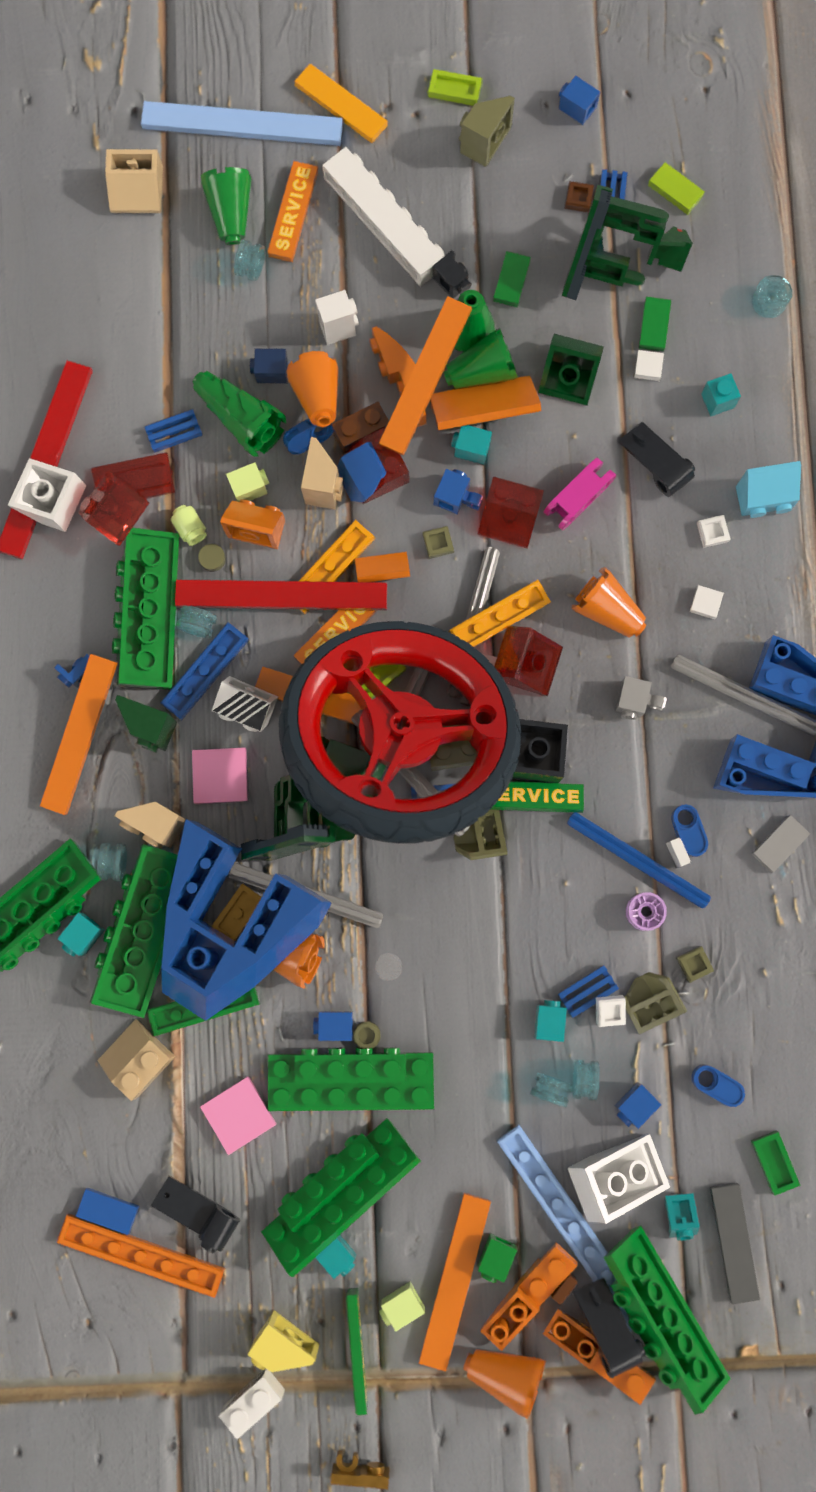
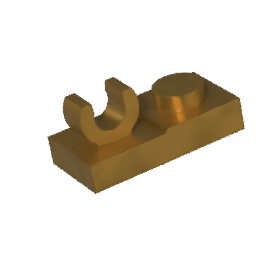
(368, 1476)

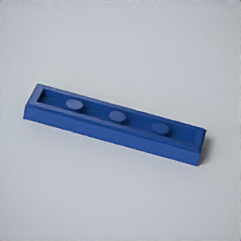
(204, 671)

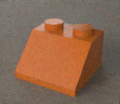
(253, 523)

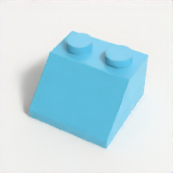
(769, 489)

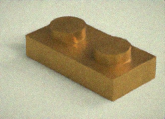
(237, 912)

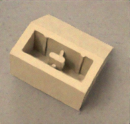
(134, 180)
(155, 821)

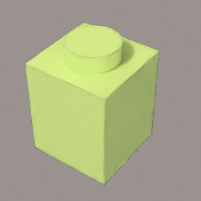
(248, 482)
(401, 1307)

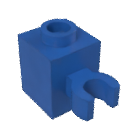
(454, 491)

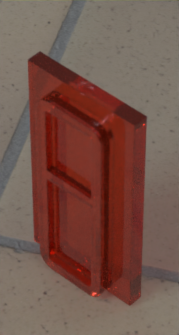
(147, 474)

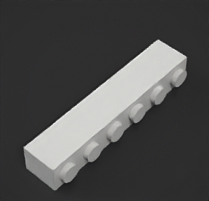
(382, 215)

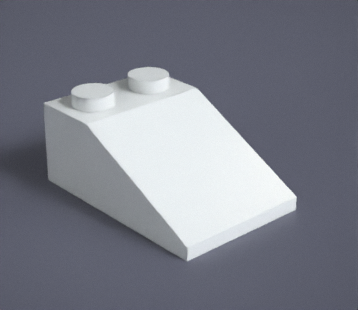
(618, 1179)

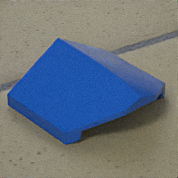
(361, 472)

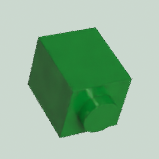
(496, 1259)

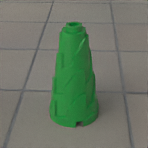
(246, 417)

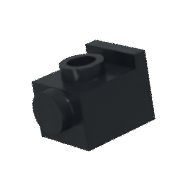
(451, 275)

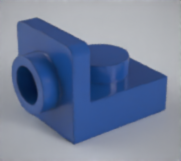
(76, 673)

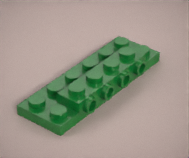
(146, 609)
(43, 901)
(137, 937)
(351, 1080)
(338, 1195)
(664, 1321)

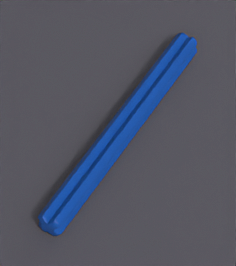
(638, 860)

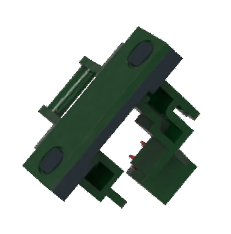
(643, 221)
(289, 831)

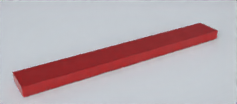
(48, 448)
(281, 594)

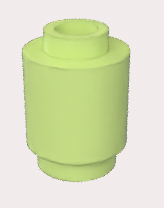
(188, 525)

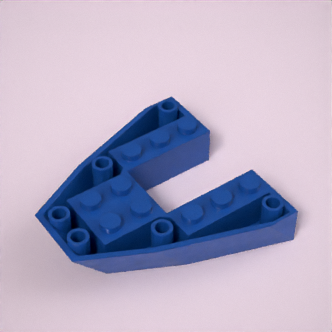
(752, 768)
(202, 964)

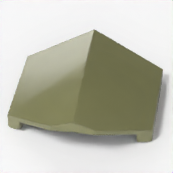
(482, 838)
(652, 1001)

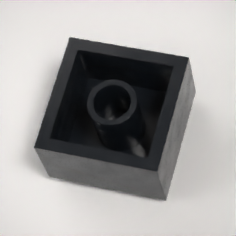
(541, 752)

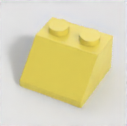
(282, 1346)

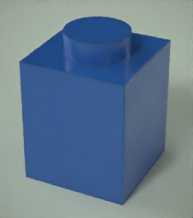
(578, 99)
(334, 1026)
(637, 1106)

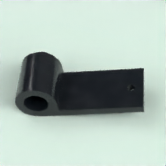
(666, 465)
(197, 1213)
(616, 1343)

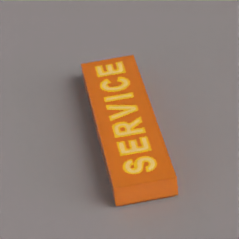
(292, 211)
(337, 624)

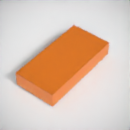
(382, 567)

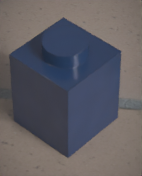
(270, 366)

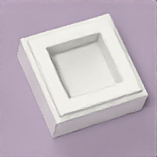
(648, 365)
(713, 531)
(706, 602)
(678, 852)
(610, 1011)

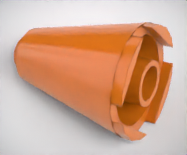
(315, 385)
(610, 605)
(303, 962)
(507, 1377)

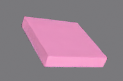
(220, 775)
(238, 1115)

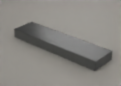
(735, 1243)

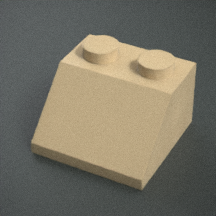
(321, 479)
(135, 1060)

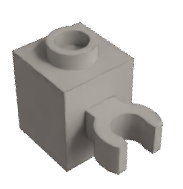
(635, 697)

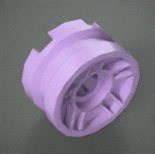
(653, 903)

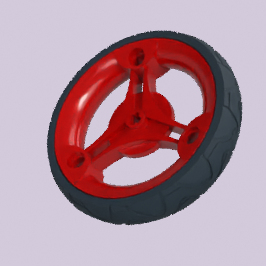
(343, 667)

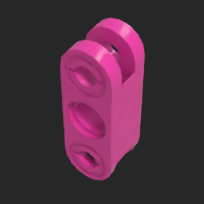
(580, 493)

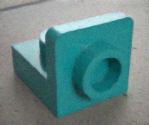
(682, 1216)

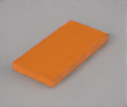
(485, 403)

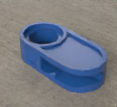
(298, 437)
(692, 835)
(722, 1087)

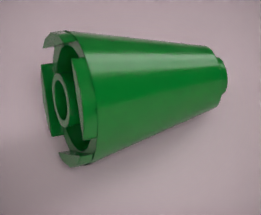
(228, 201)
(478, 323)
(482, 363)

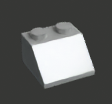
(47, 494)

